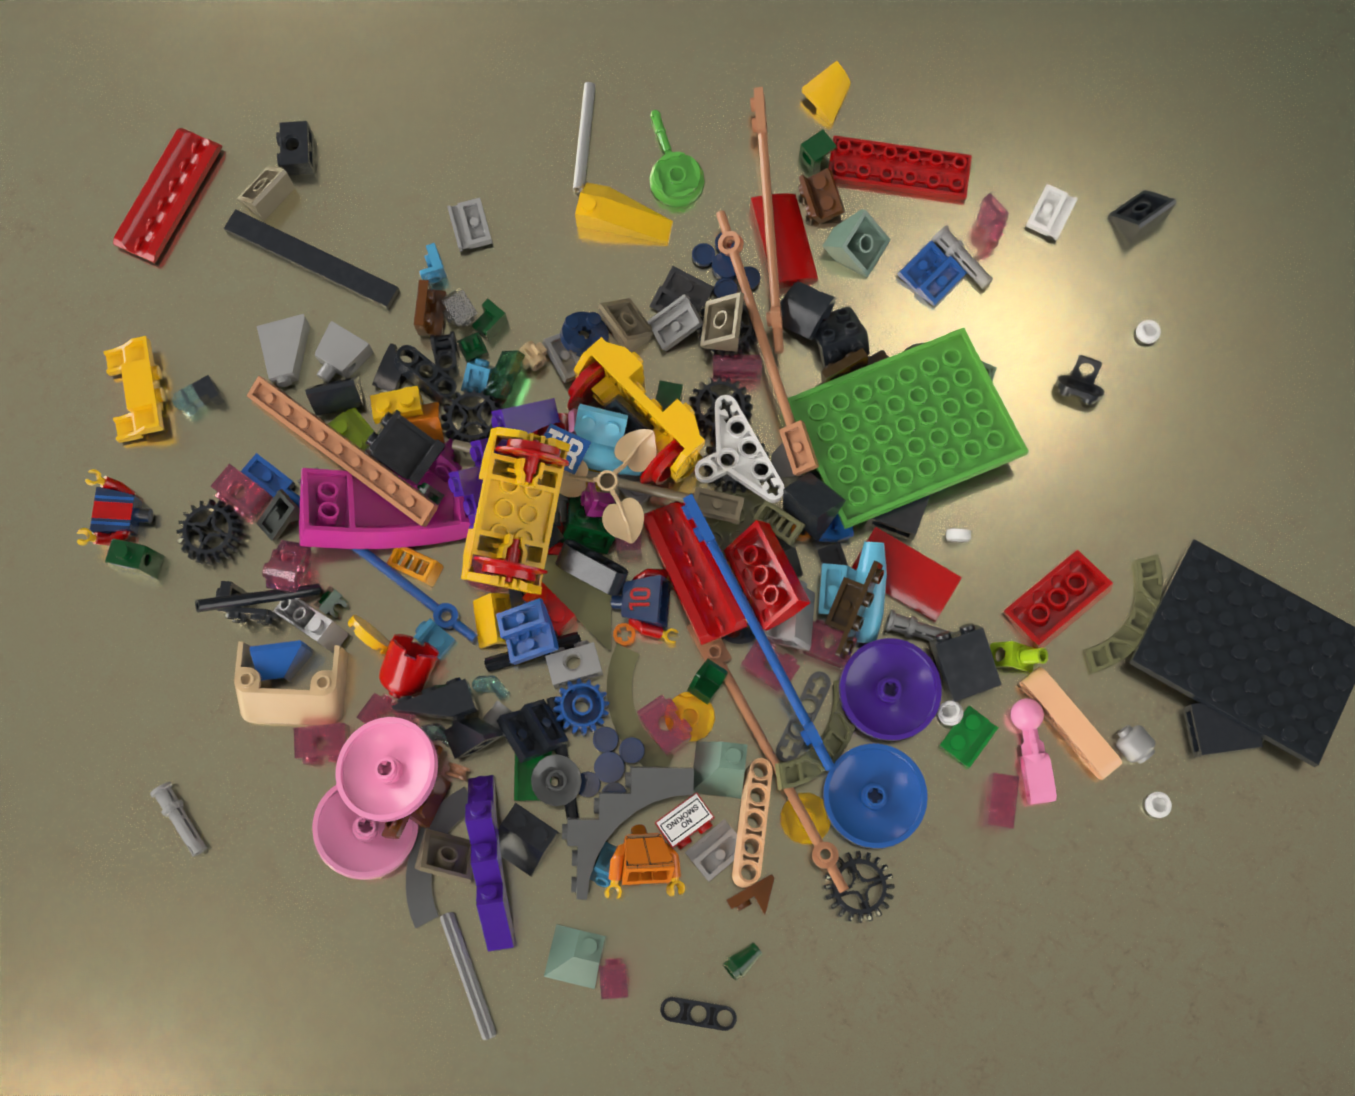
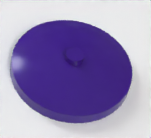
(890, 689)

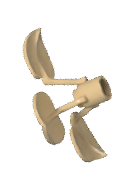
(626, 517)

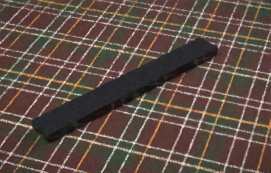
(311, 259)

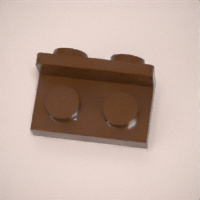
(821, 196)
(428, 310)

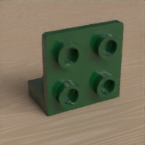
(586, 529)

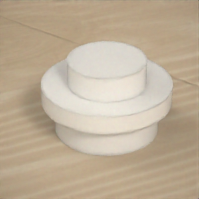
(1148, 331)
(950, 713)
(1158, 804)

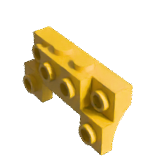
(141, 388)

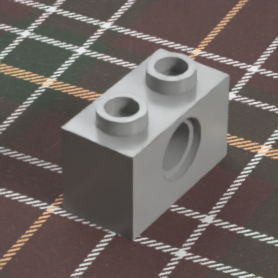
(588, 667)

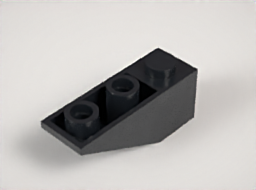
(447, 702)

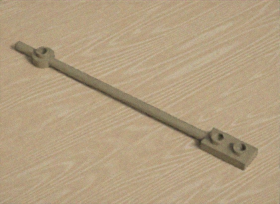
(711, 503)

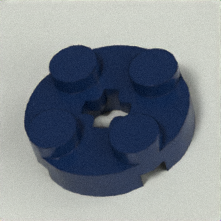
(579, 322)

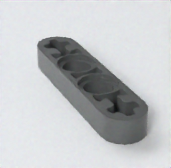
(809, 686)

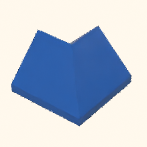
(280, 659)

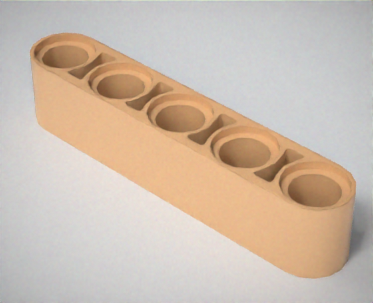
(1071, 723)
(745, 832)

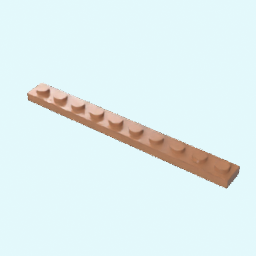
(343, 451)

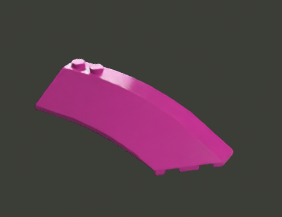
(349, 515)

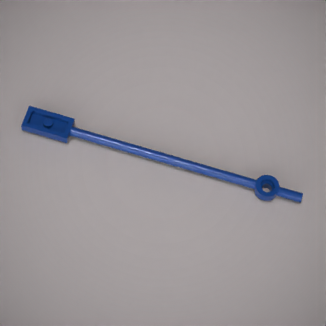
(273, 480)
(703, 533)

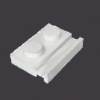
(1051, 211)

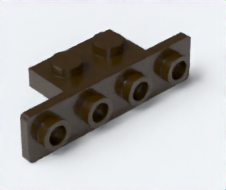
(850, 363)
(850, 605)

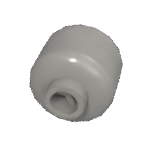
(1135, 743)

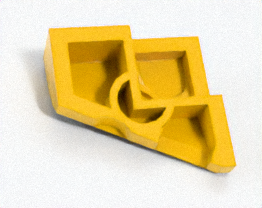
(828, 91)

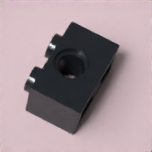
(295, 135)

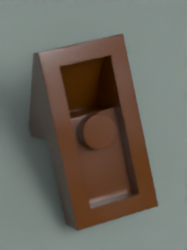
(760, 891)

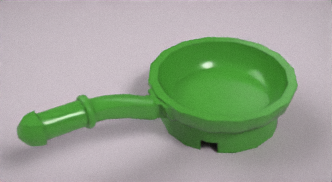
(675, 176)

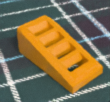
(428, 572)

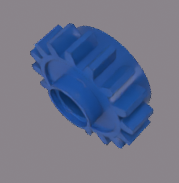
(581, 720)

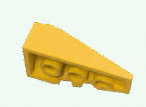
(615, 213)

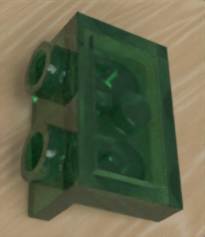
(504, 374)

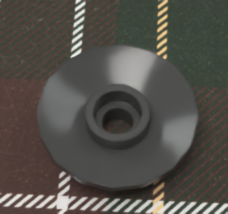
(568, 780)

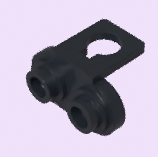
(1079, 385)

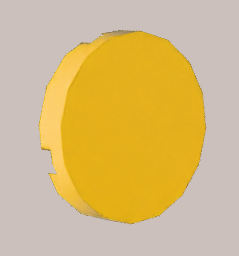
(368, 634)
(697, 714)
(792, 825)

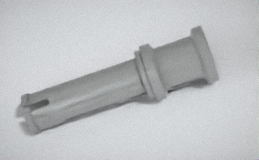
(955, 249)
(911, 626)
(174, 810)

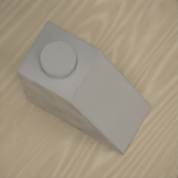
(284, 348)
(797, 630)

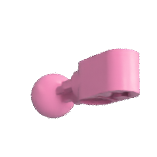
(1034, 763)

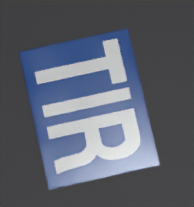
(577, 449)

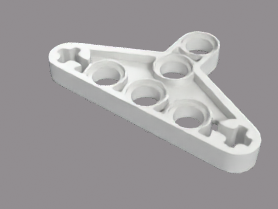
(743, 466)

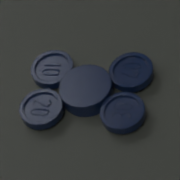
(722, 268)
(610, 765)

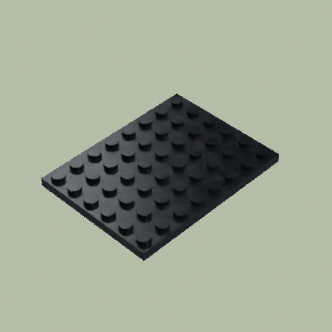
(1251, 652)

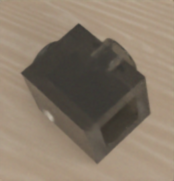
(458, 308)

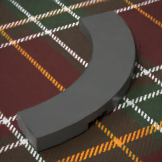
(419, 883)

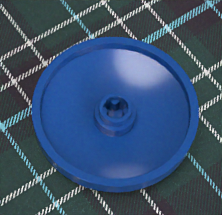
(875, 796)

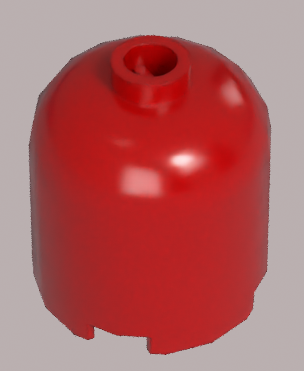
(407, 666)

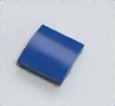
(931, 273)
(527, 631)

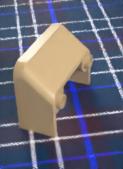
(311, 707)

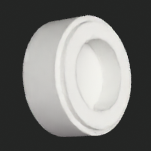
(958, 535)

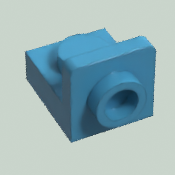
(435, 269)
(477, 375)
(434, 635)
(601, 868)

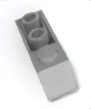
(311, 623)

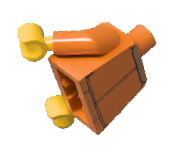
(644, 860)

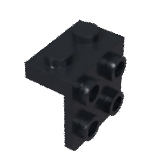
(841, 335)
(240, 614)

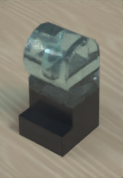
(197, 395)

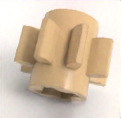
(534, 355)

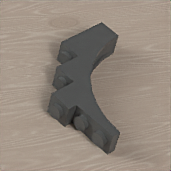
(613, 808)

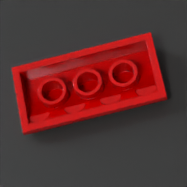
(792, 245)
(766, 575)
(914, 577)
(1058, 600)

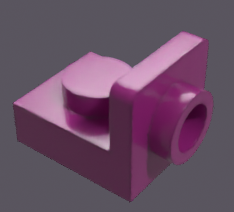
(444, 462)
(594, 501)

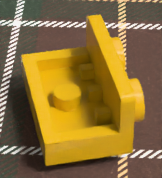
(405, 400)

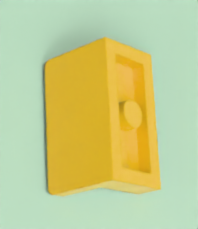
(486, 620)

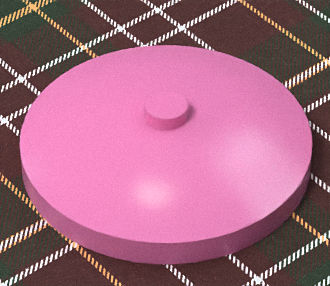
(386, 769)
(356, 844)

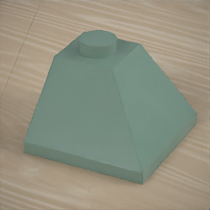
(857, 243)
(719, 768)
(575, 956)

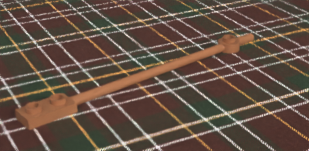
(759, 125)
(795, 433)
(719, 654)

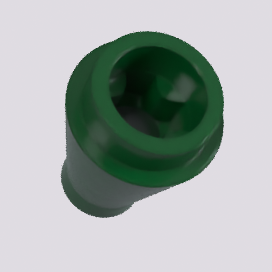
(741, 961)

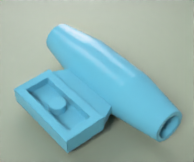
(604, 431)
(832, 578)

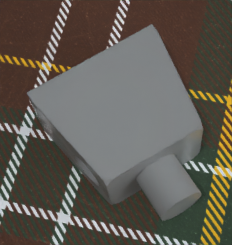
(340, 352)

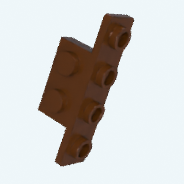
(425, 813)

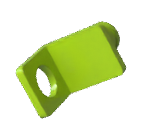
(1019, 655)

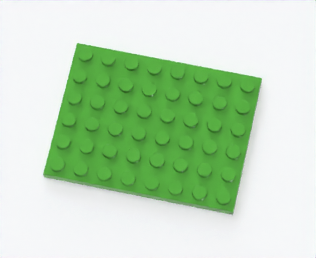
(907, 427)

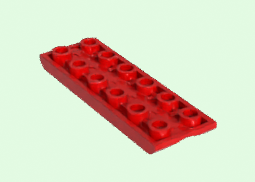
(900, 168)
(166, 194)
(694, 574)

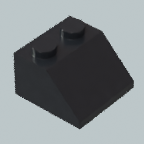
(525, 839)

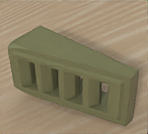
(765, 511)

